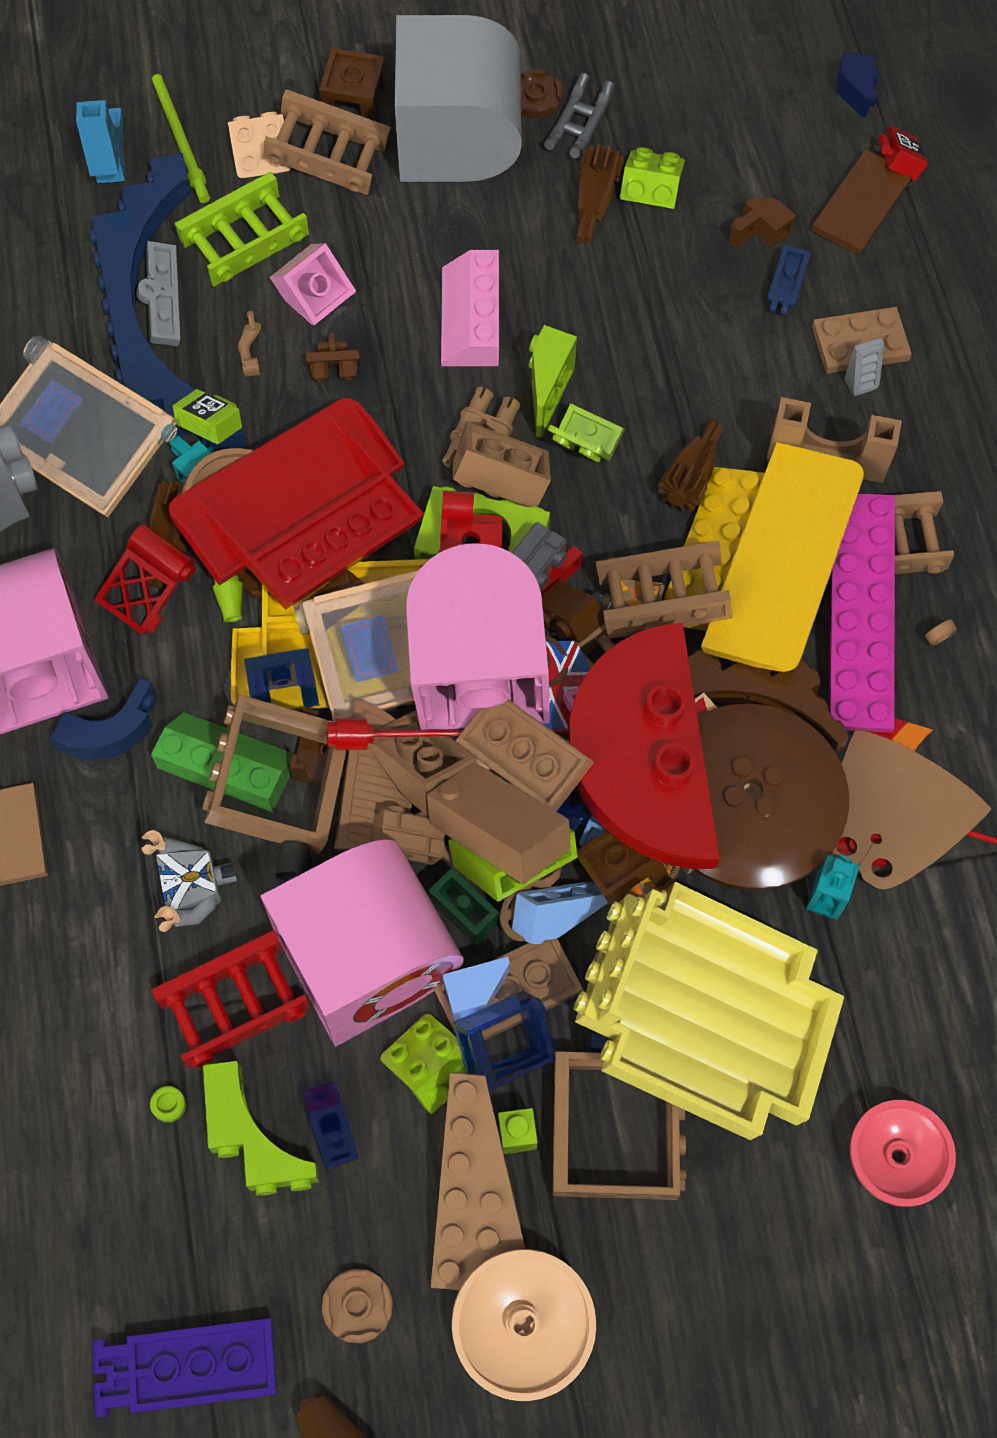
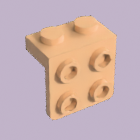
(248, 144)

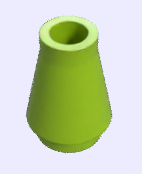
(229, 598)

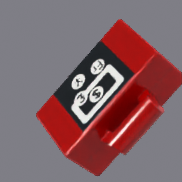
(902, 152)

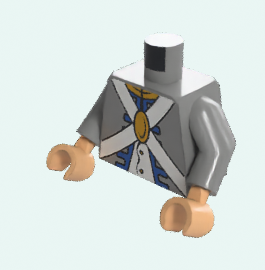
(187, 880)

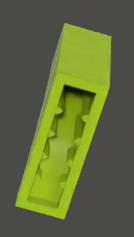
(492, 879)

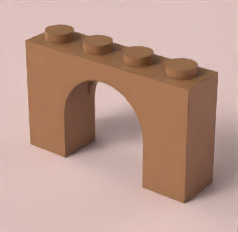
(871, 450)

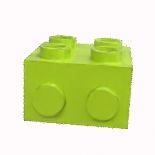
(652, 178)
(589, 432)
(424, 1061)

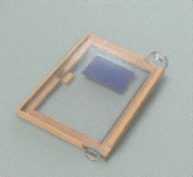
(82, 425)
(361, 643)

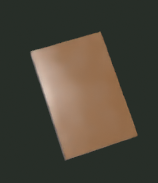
(20, 835)

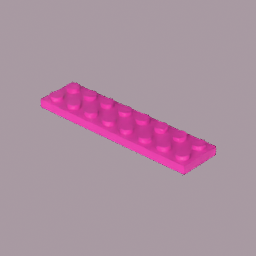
(864, 618)

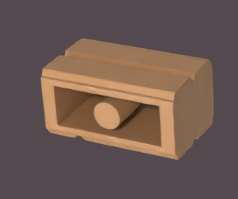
(412, 832)

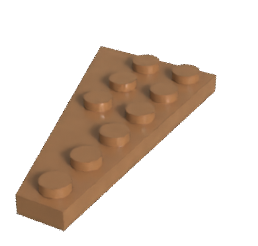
(475, 1193)

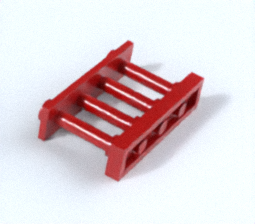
(205, 979)

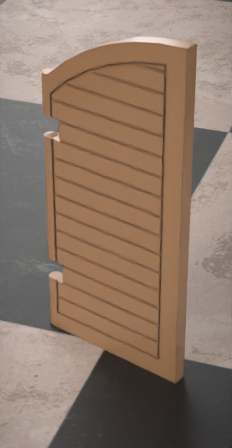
(365, 787)

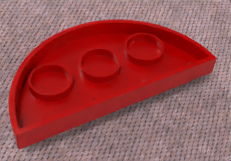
(646, 747)

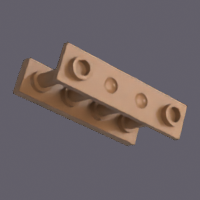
(332, 120)
(924, 507)
(688, 610)

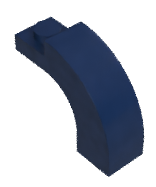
(111, 736)

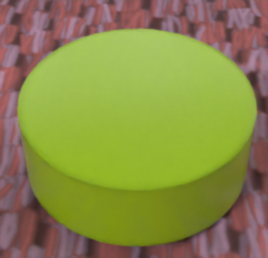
(168, 1104)

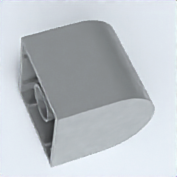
(456, 98)

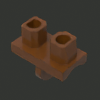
(320, 361)

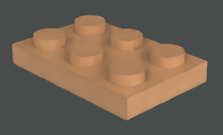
(840, 334)

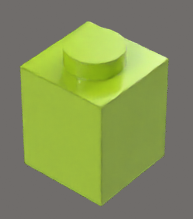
(517, 1131)

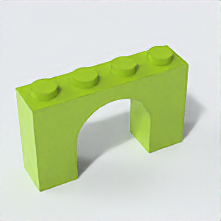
(515, 521)

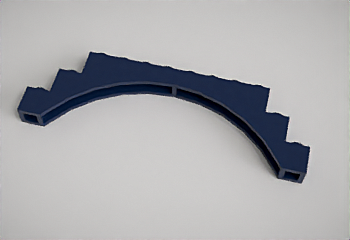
(121, 248)

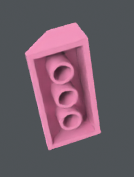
(471, 310)

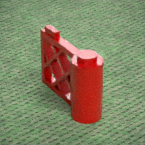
(160, 559)

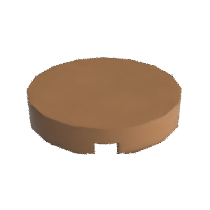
(357, 1306)

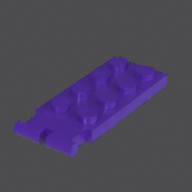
(186, 1367)

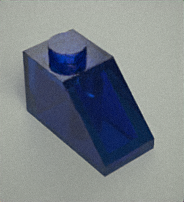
(330, 1125)

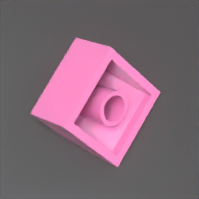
(313, 283)

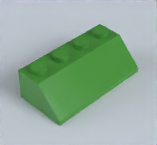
(256, 769)

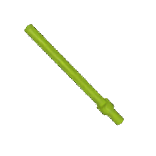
(195, 175)

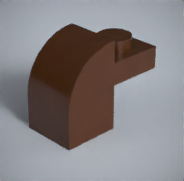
(763, 217)

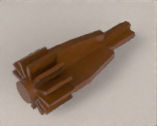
(598, 173)
(691, 469)
(161, 521)

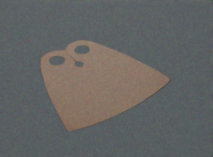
(908, 803)

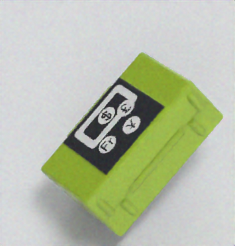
(207, 416)

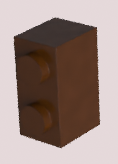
(570, 612)

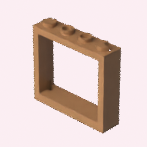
(292, 723)
(674, 1141)

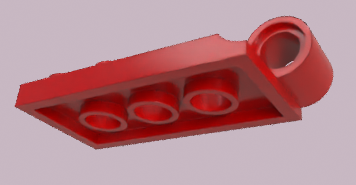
(460, 522)

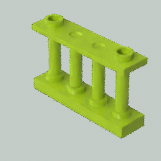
(231, 208)

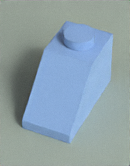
(475, 986)

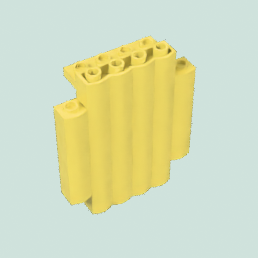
(709, 1010)

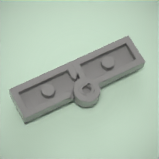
(161, 293)

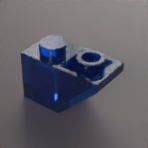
(856, 81)

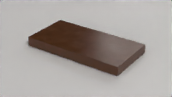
(861, 203)

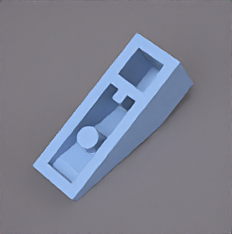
(554, 910)

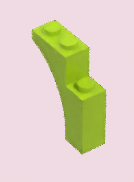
(233, 1129)

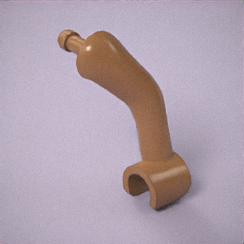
(250, 332)

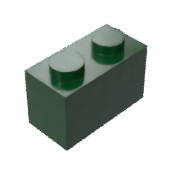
(464, 906)

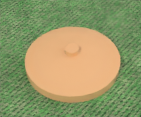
(523, 1324)

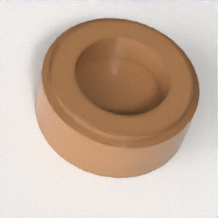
(941, 632)

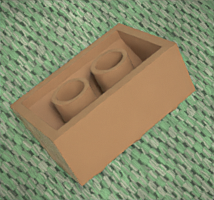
(501, 466)

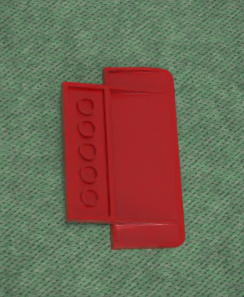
(300, 505)

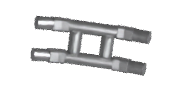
(574, 105)

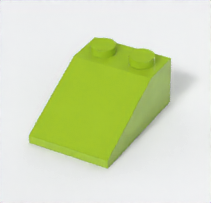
(551, 370)

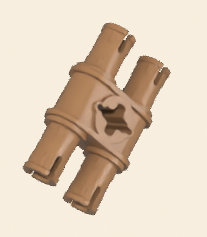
(476, 414)

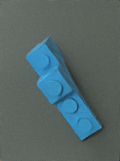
(102, 140)

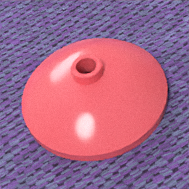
(921, 1140)

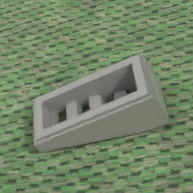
(865, 367)

